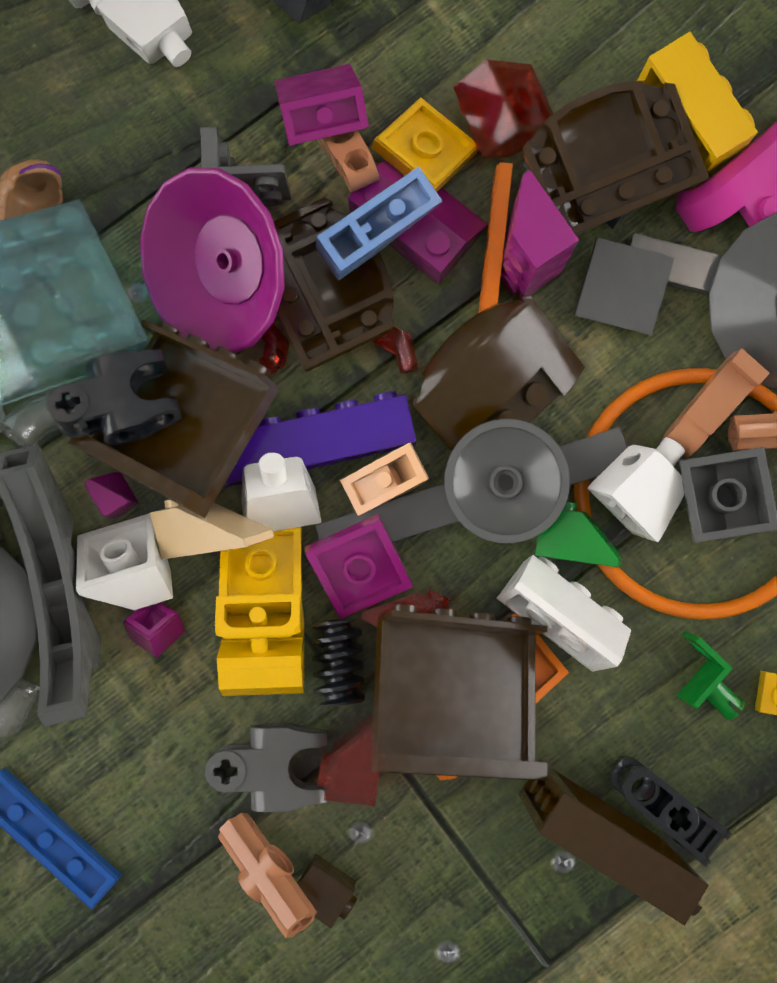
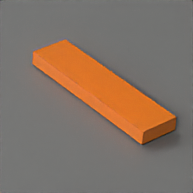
(495, 236)

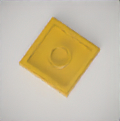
(426, 141)

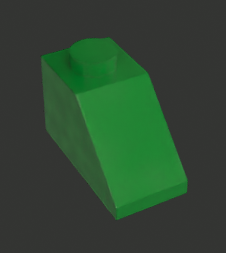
(577, 539)

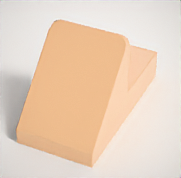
(384, 479)

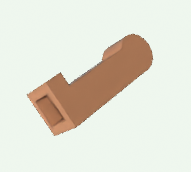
(351, 159)
(716, 401)

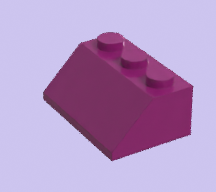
(438, 238)
(535, 240)

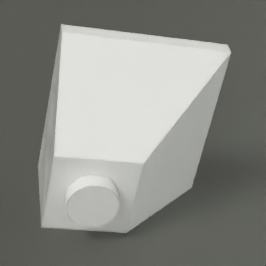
(123, 565)

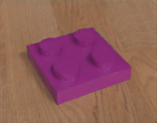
(358, 566)

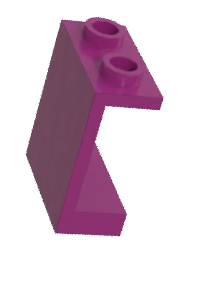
(321, 104)

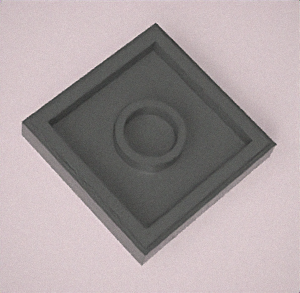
(624, 286)

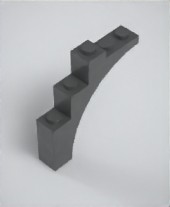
(65, 631)

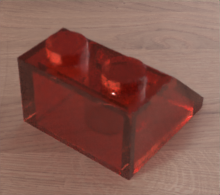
(502, 106)
(348, 768)

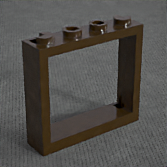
(613, 844)

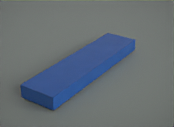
(54, 842)

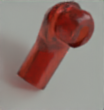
(400, 344)
(275, 350)

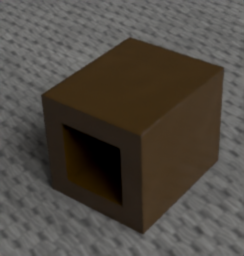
(328, 890)

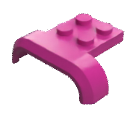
(743, 185)

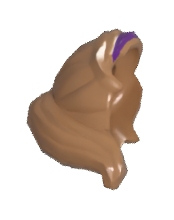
(29, 188)

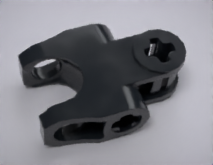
(110, 401)
(669, 810)

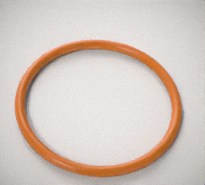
(616, 574)

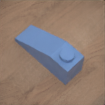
(377, 223)

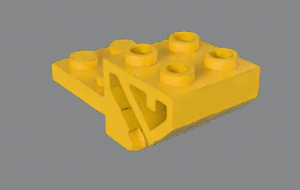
(261, 617)

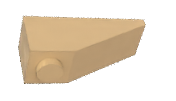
(186, 533)

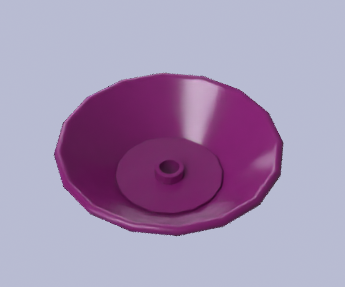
(212, 258)

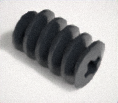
(338, 662)

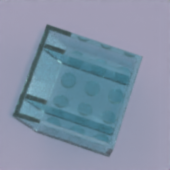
(58, 301)

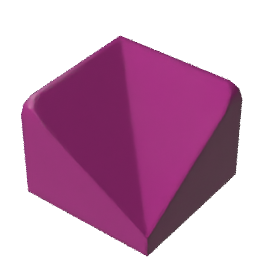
(111, 494)
(154, 628)

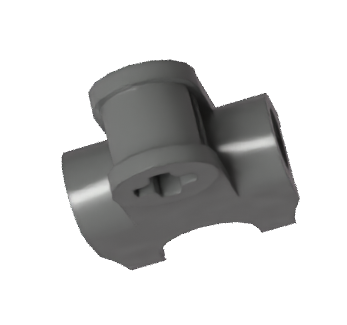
(266, 767)

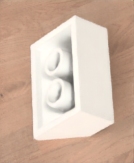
(572, 619)

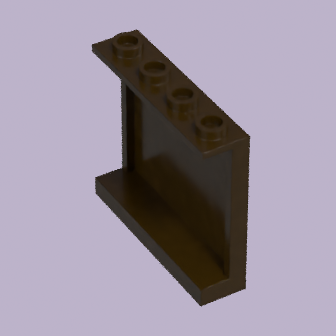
(219, 412)
(455, 695)

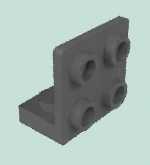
(266, 181)

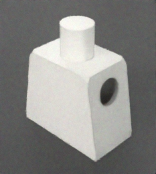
(150, 28)
(642, 488)
(279, 493)

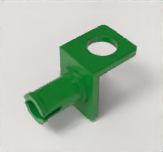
(708, 682)

